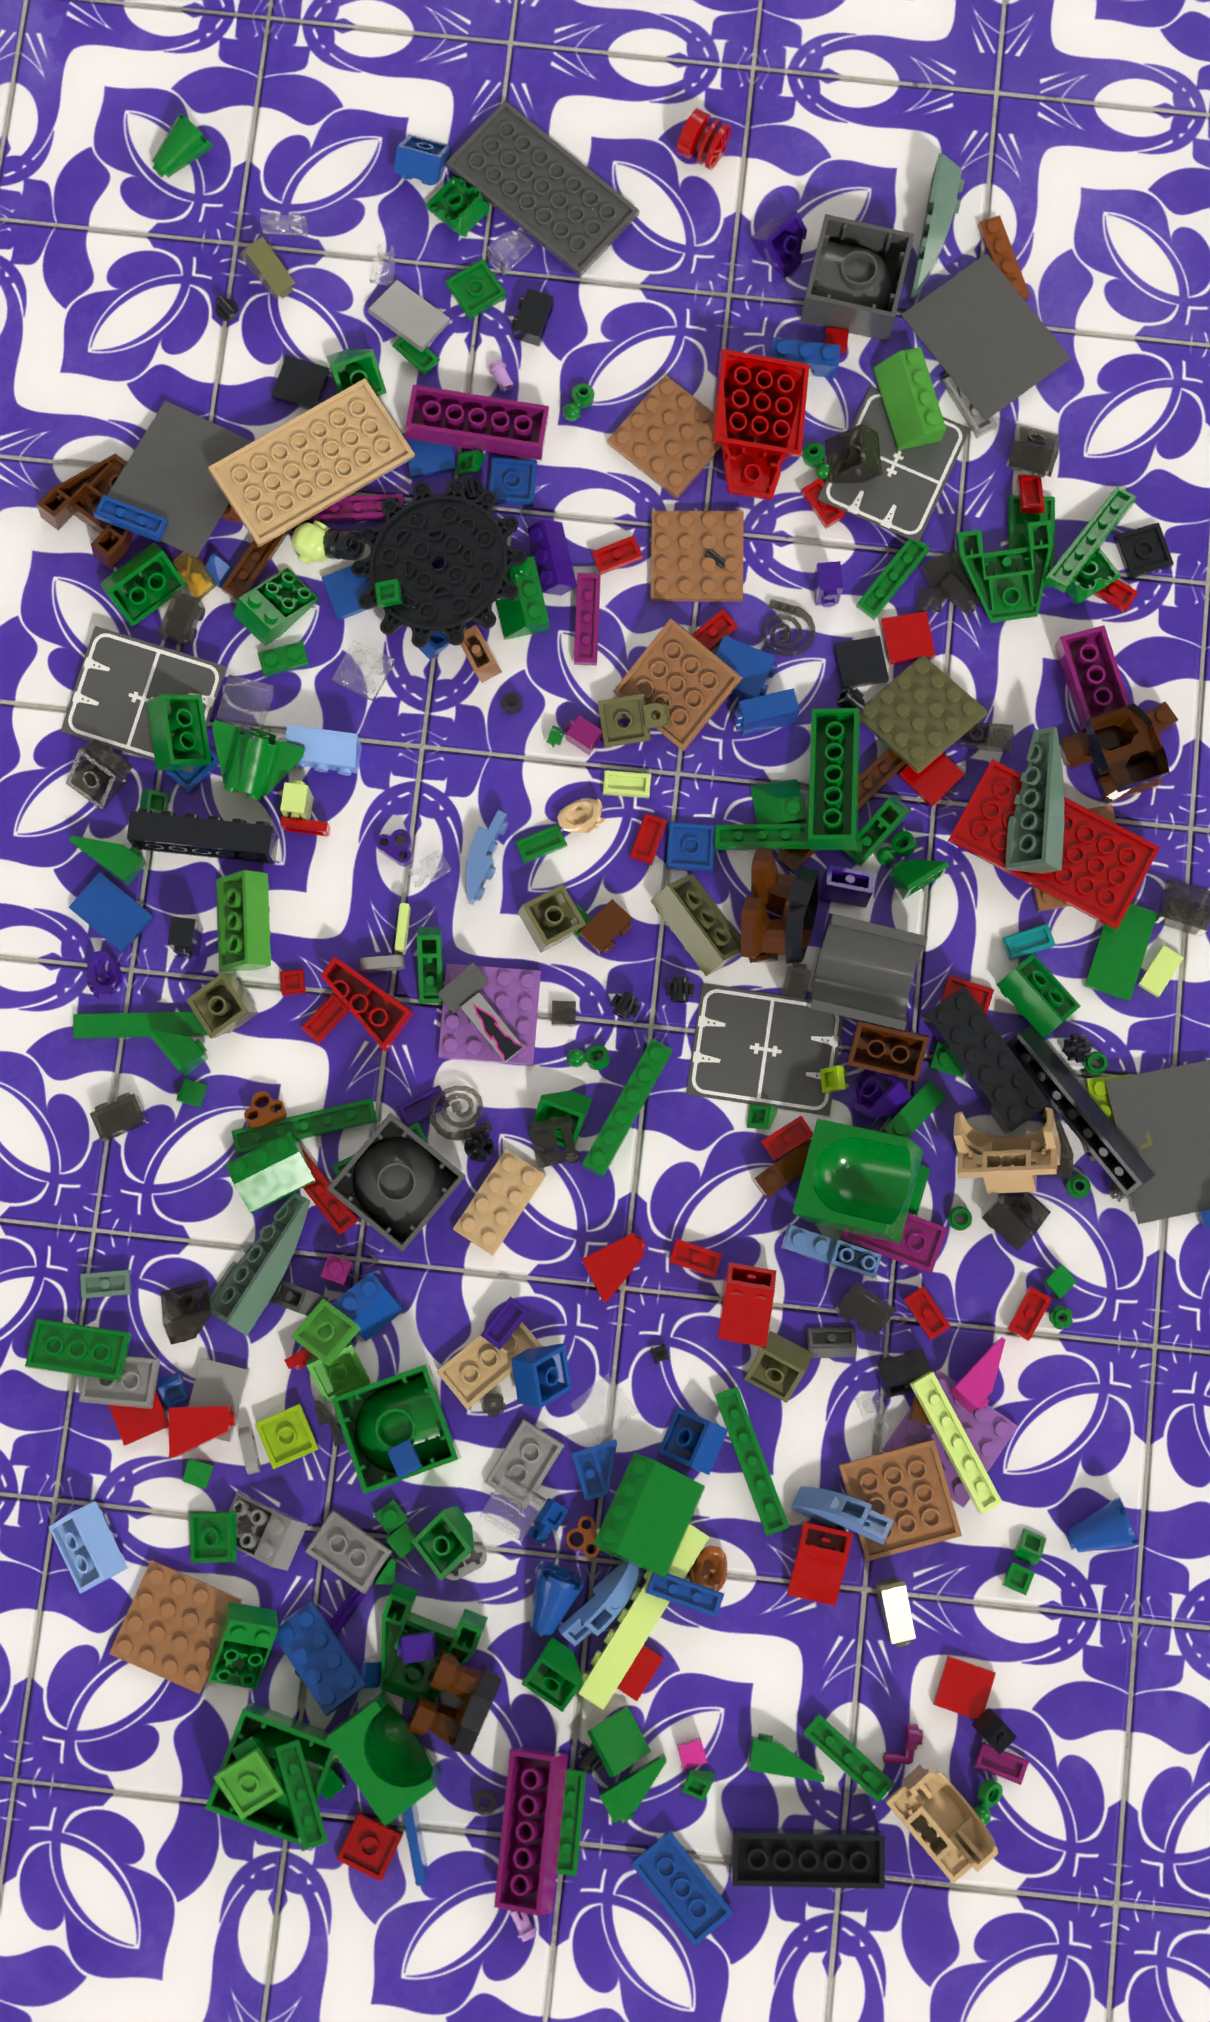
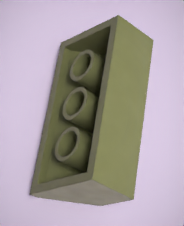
(698, 923)

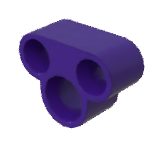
(394, 851)

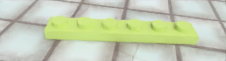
(956, 1442)

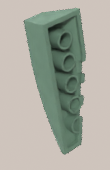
(940, 209)
(1038, 819)
(254, 1279)

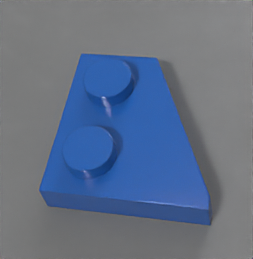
(595, 1469)

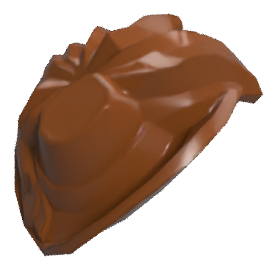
(710, 1568)

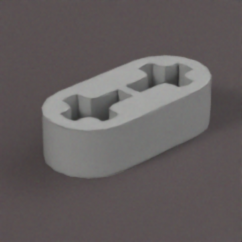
(382, 963)
(249, 1450)
(470, 1567)

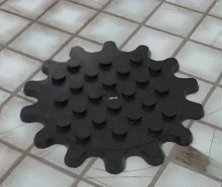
(445, 529)

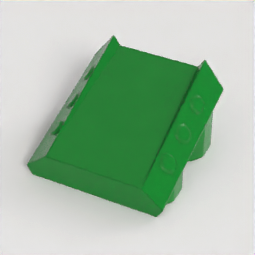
(458, 206)
(1093, 578)

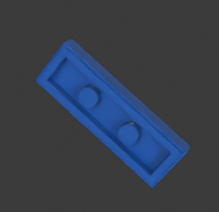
(131, 518)
(686, 1593)

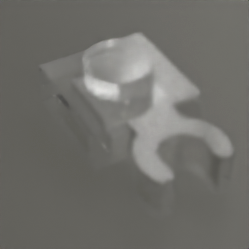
(383, 268)
(433, 866)
(871, 1407)

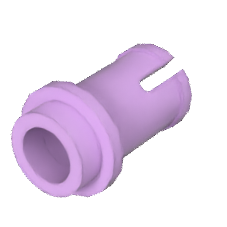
(498, 370)
(523, 1925)

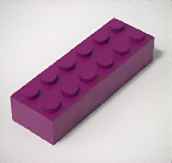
(477, 422)
(531, 1831)

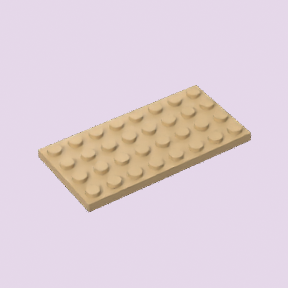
(311, 462)

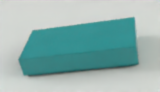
(1028, 941)

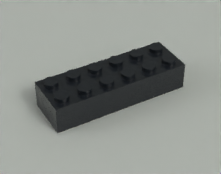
(202, 836)
(985, 1060)
(807, 1858)

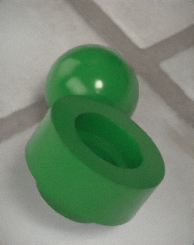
(572, 410)
(816, 460)
(886, 855)
(577, 1057)
(989, 1795)

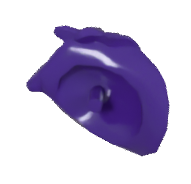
(103, 974)

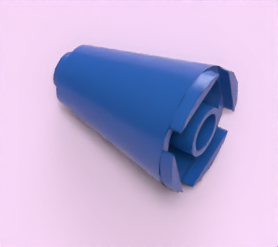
(1103, 1529)
(553, 1597)

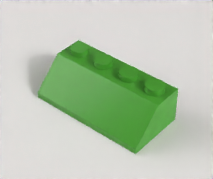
(910, 399)
(243, 921)

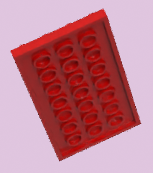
(1099, 858)

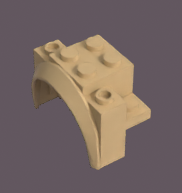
(1004, 1161)
(943, 1822)

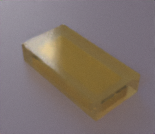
(195, 574)

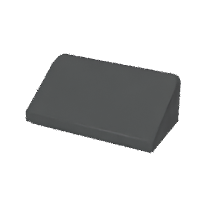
(463, 988)
(832, 1342)

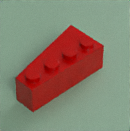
(372, 1006)

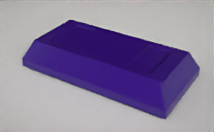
(418, 1107)
(504, 1323)

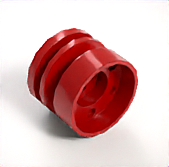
(705, 139)

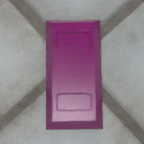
(1003, 1765)

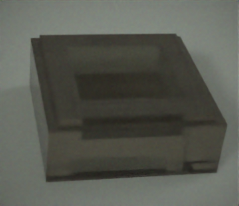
(930, 599)

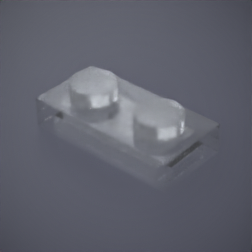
(284, 224)

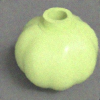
(308, 542)

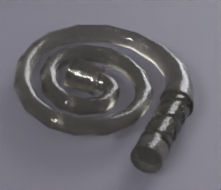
(786, 634)
(456, 1107)

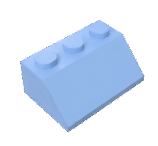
(326, 749)
(88, 1547)

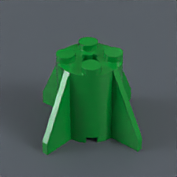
(253, 759)

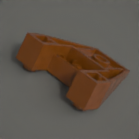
(80, 498)

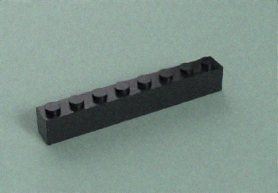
(1080, 1111)

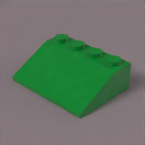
(649, 1515)

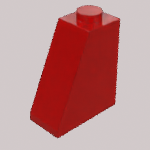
(613, 1264)
(197, 1426)

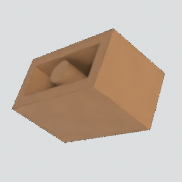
(479, 654)

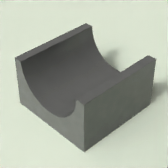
(865, 971)

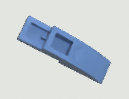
(479, 865)
(831, 1251)
(842, 1510)
(609, 1600)

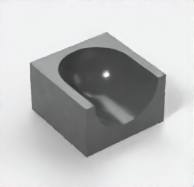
(857, 277)
(396, 1182)

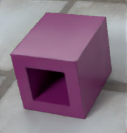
(583, 734)
(337, 1270)

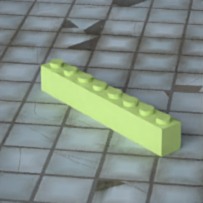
(635, 1627)

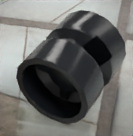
(343, 544)

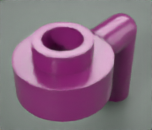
(912, 1738)

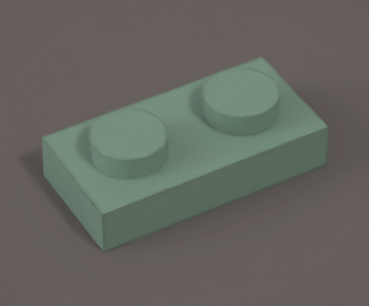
(106, 1284)

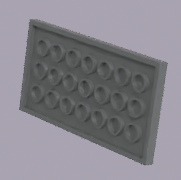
(542, 188)

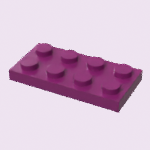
(918, 1245)

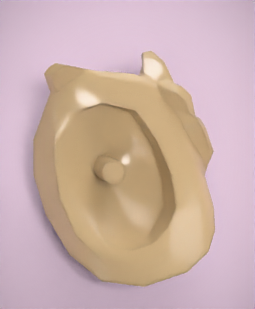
(581, 816)

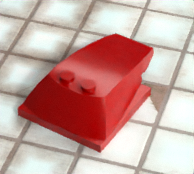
(758, 419)

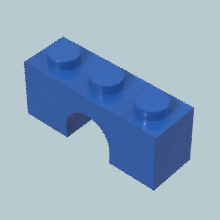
(820, 356)

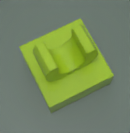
(833, 1079)

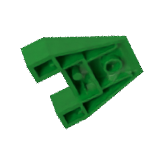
(1011, 579)
(397, 1619)

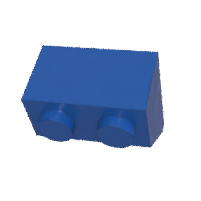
(421, 159)
(369, 1305)
(541, 1375)
(693, 1441)

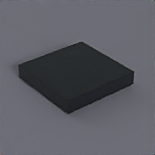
(300, 383)
(1143, 550)
(861, 662)

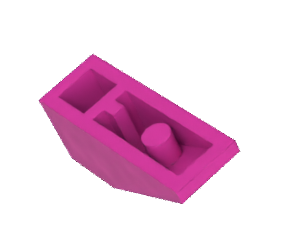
(979, 1381)

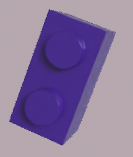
(827, 583)
(847, 886)
(417, 1647)

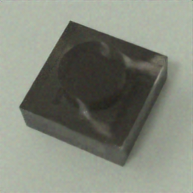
(563, 1013)

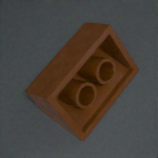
(887, 1050)

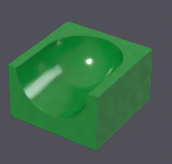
(858, 1180)
(389, 1414)
(275, 1730)
(384, 1757)

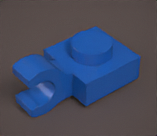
(549, 1518)

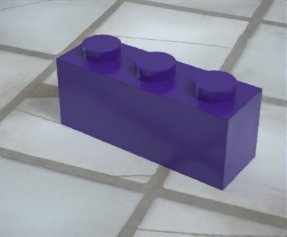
(552, 557)

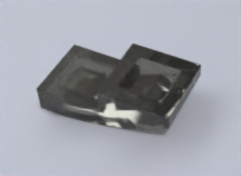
(326, 1416)

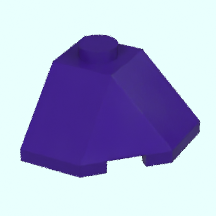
(781, 242)
(879, 1094)

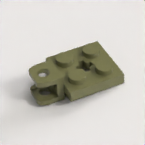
(641, 717)

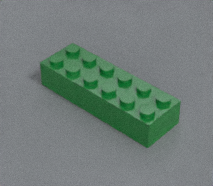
(834, 779)

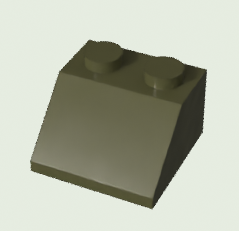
(551, 918)
(222, 1005)
(778, 1367)

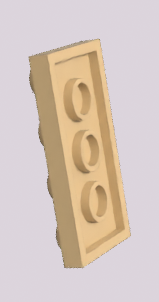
(499, 1202)
(484, 1366)

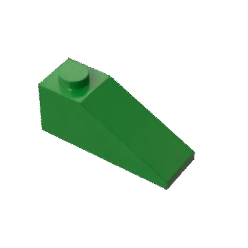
(879, 829)
(114, 857)
(430, 963)
(915, 1111)
(774, 1758)
(627, 1793)

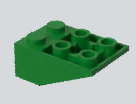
(274, 606)
(243, 1645)

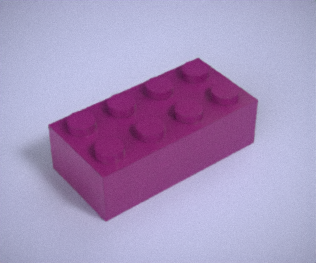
(1091, 673)

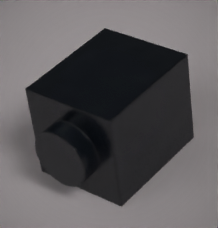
(994, 1731)

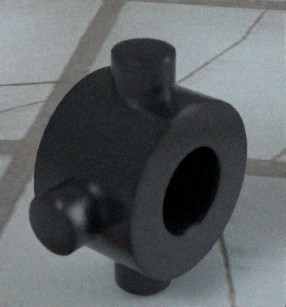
(659, 1353)

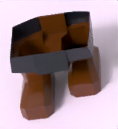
(1123, 750)
(784, 894)
(461, 1724)

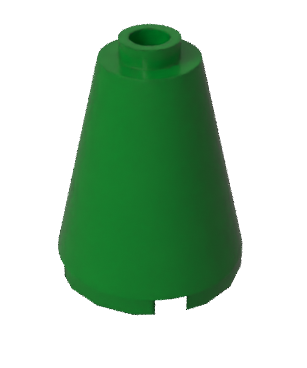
(180, 147)

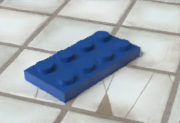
(319, 1658)
(682, 1888)

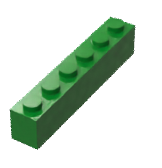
(627, 1108)

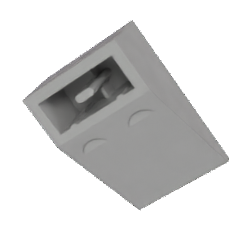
(266, 1532)

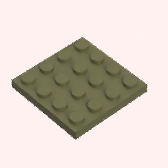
(921, 714)

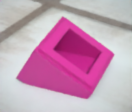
(692, 1753)

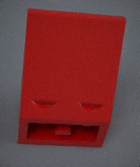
(746, 1304)
(819, 1563)

